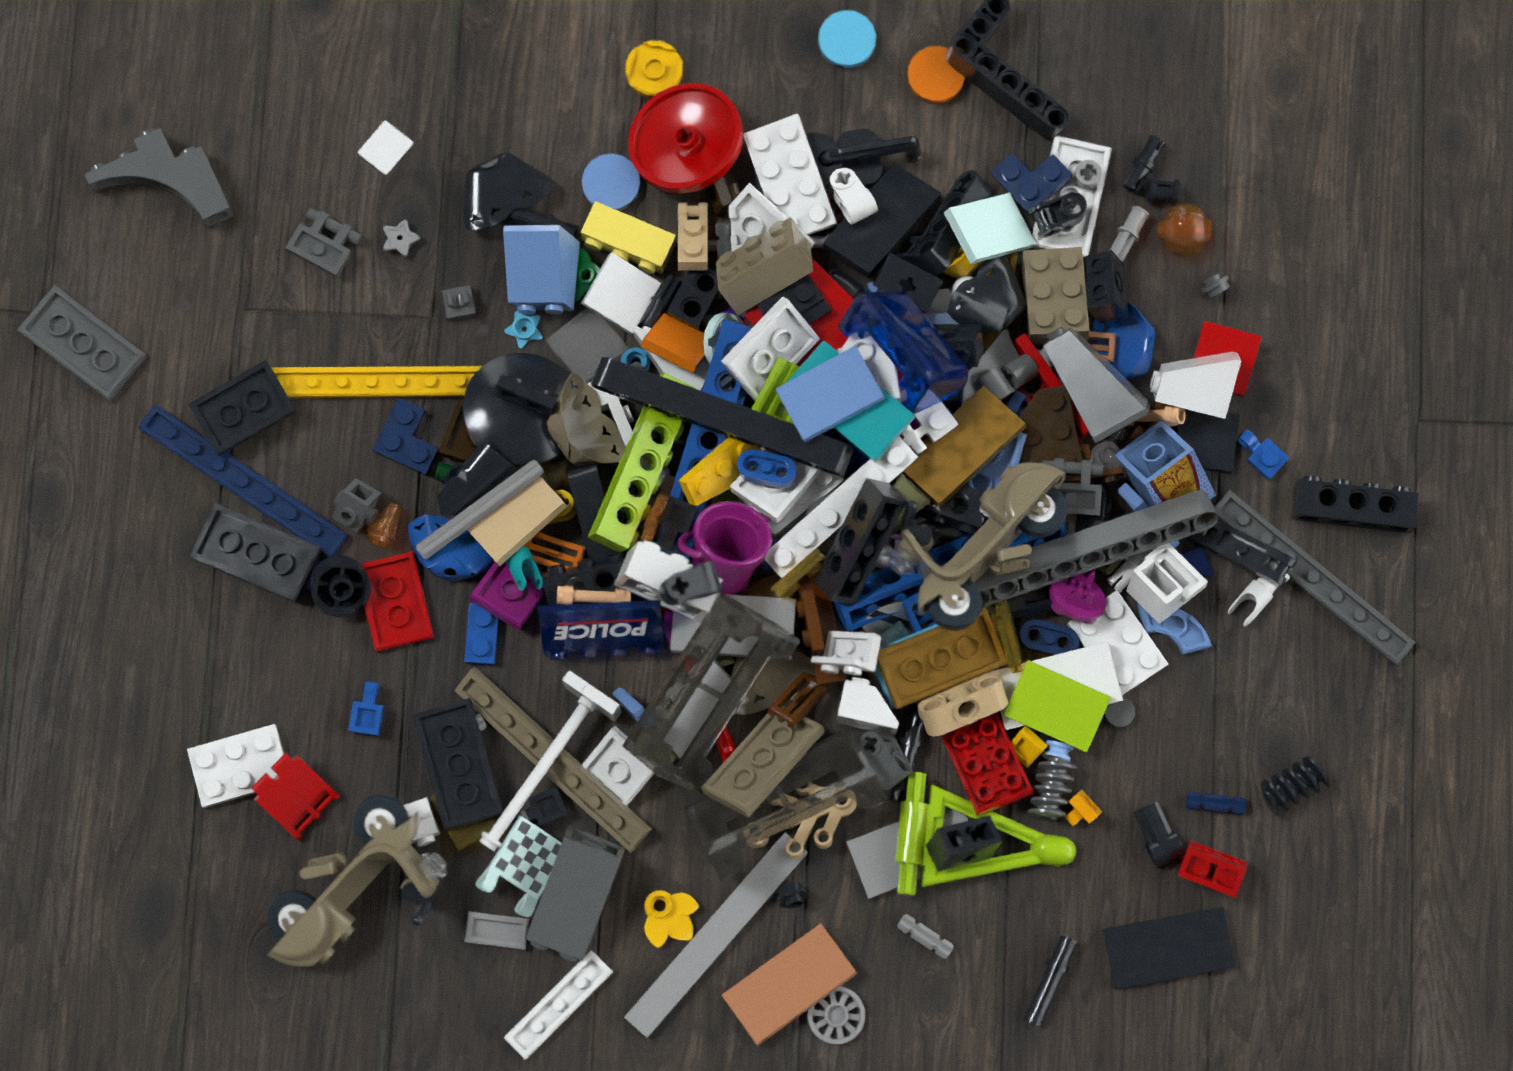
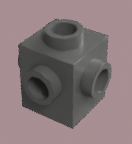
(356, 505)

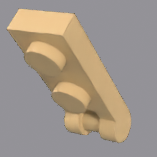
(692, 237)

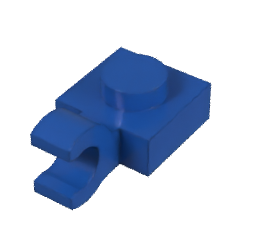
(1264, 457)
(367, 715)

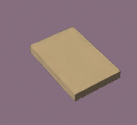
(517, 520)

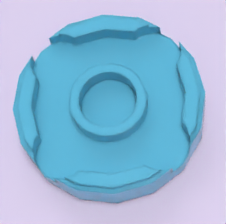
(847, 39)

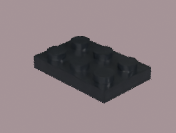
(242, 407)

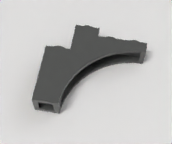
(155, 165)

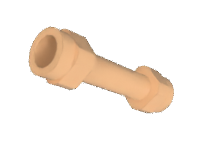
(1170, 415)
(567, 595)

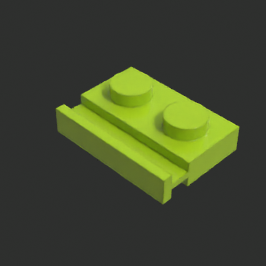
(768, 398)

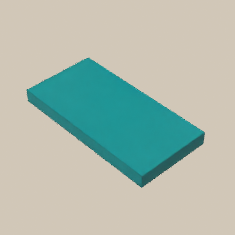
(873, 428)

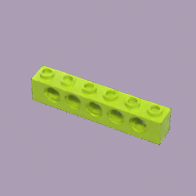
(606, 527)

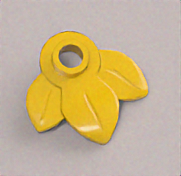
(672, 920)

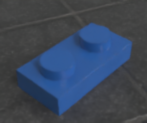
(481, 636)

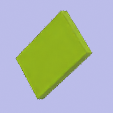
(1057, 706)

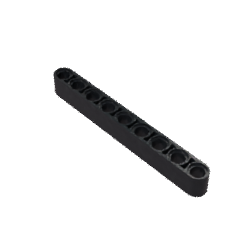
(720, 416)

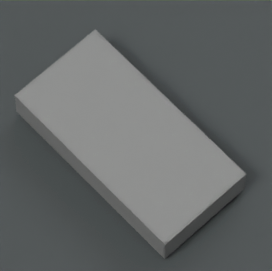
(497, 930)

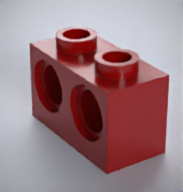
(1212, 868)

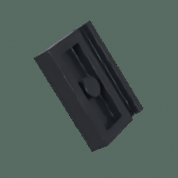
(804, 297)

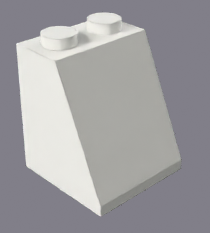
(1198, 383)

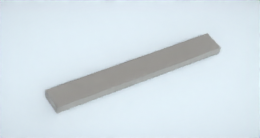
(713, 937)

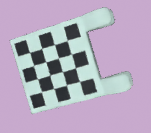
(524, 861)

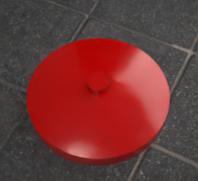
(685, 138)

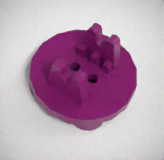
(1078, 598)

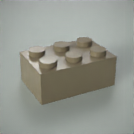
(764, 265)
(1054, 292)

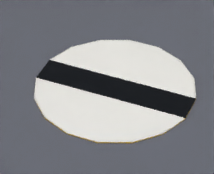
(880, 626)

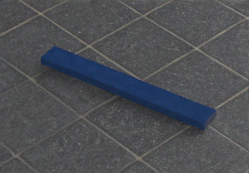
(242, 481)

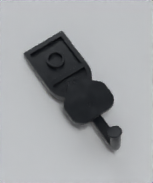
(857, 151)

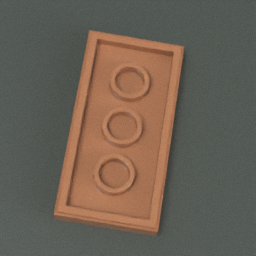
(789, 984)

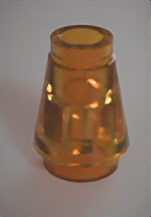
(385, 526)

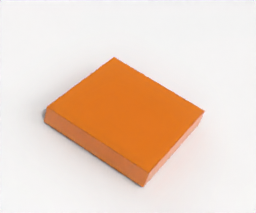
(676, 343)

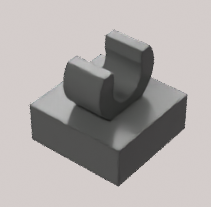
(459, 303)

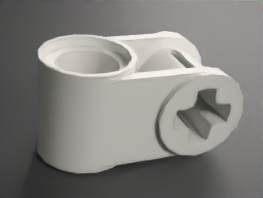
(852, 196)

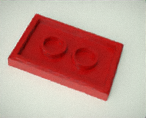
(396, 602)

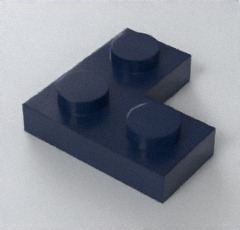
(1031, 187)
(398, 440)

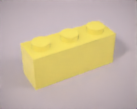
(628, 238)

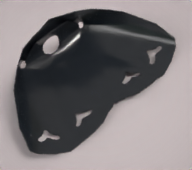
(500, 185)
(995, 298)

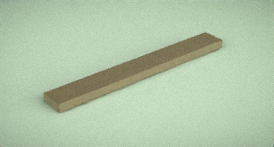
(564, 771)

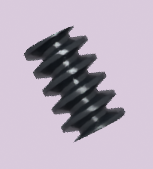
(1293, 783)

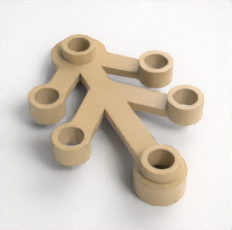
(806, 826)

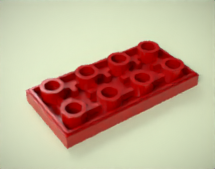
(986, 764)

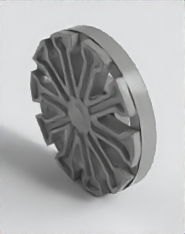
(836, 1016)

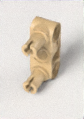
(942, 710)

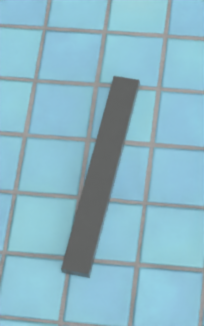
(1319, 582)

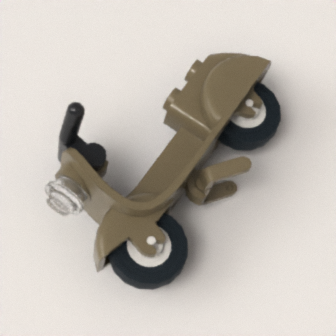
(1022, 502)
(312, 926)

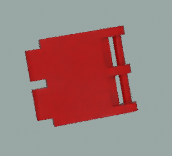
(293, 794)

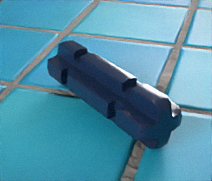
(1215, 803)

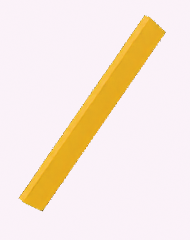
(375, 381)

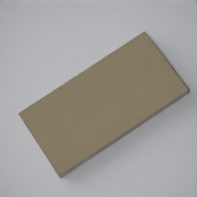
(761, 763)

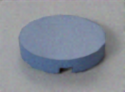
(611, 181)

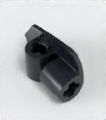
(473, 479)

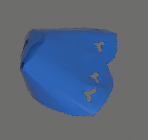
(1132, 343)
(461, 554)

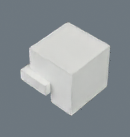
(1164, 582)

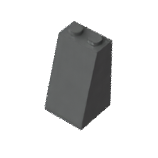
(575, 893)

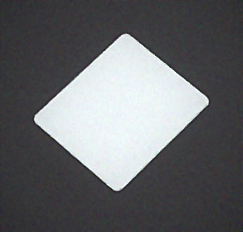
(385, 147)

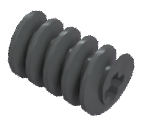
(1052, 788)

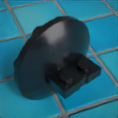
(511, 406)

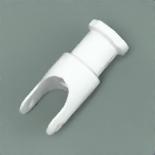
(1259, 591)

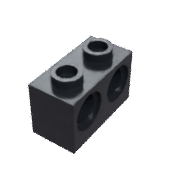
(690, 295)

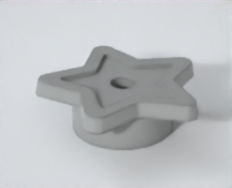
(399, 245)

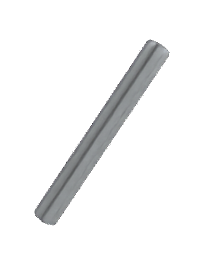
(479, 509)

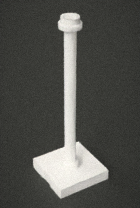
(589, 699)

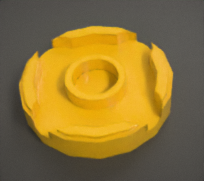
(653, 68)

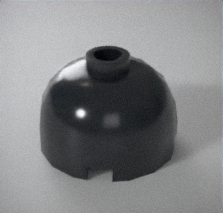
(339, 585)

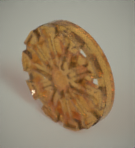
(653, 518)

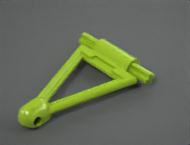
(921, 820)

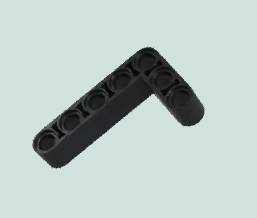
(1002, 72)

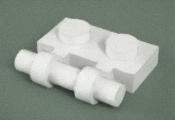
(933, 422)

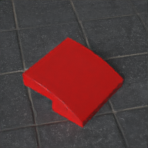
(1221, 339)

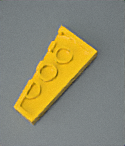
(714, 472)

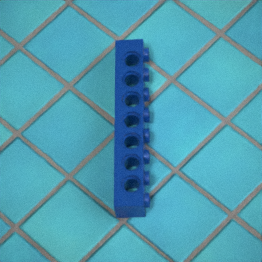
(694, 450)
(889, 587)

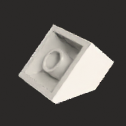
(865, 708)

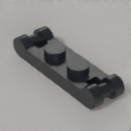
(1245, 552)

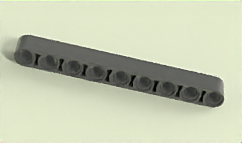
(1102, 545)

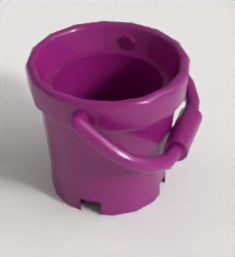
(733, 539)

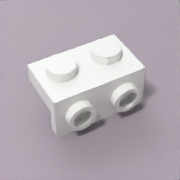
(849, 652)

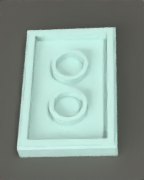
(989, 228)

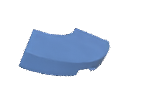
(1180, 628)

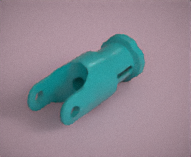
(522, 564)

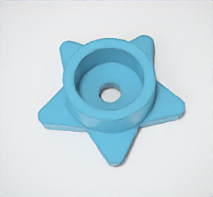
(524, 321)

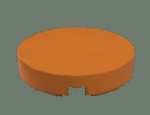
(933, 77)

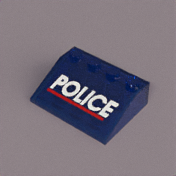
(602, 629)

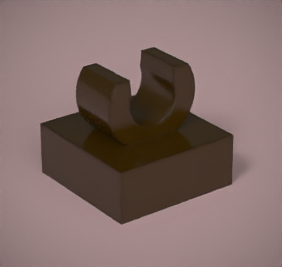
(721, 196)

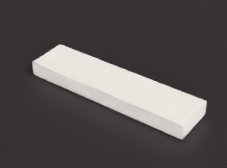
(558, 1004)

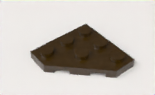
(1050, 428)

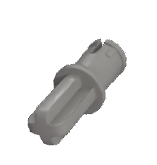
(1129, 232)

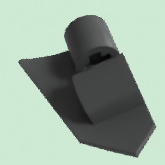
(1000, 370)

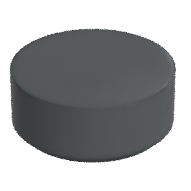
(1120, 713)

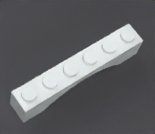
(834, 509)

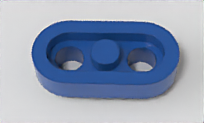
(768, 468)

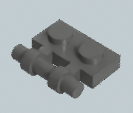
(318, 249)
(1083, 496)

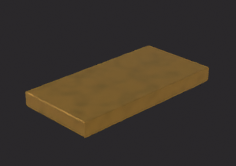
(953, 460)
(939, 660)

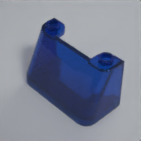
(912, 344)

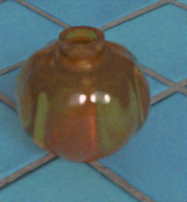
(1185, 229)

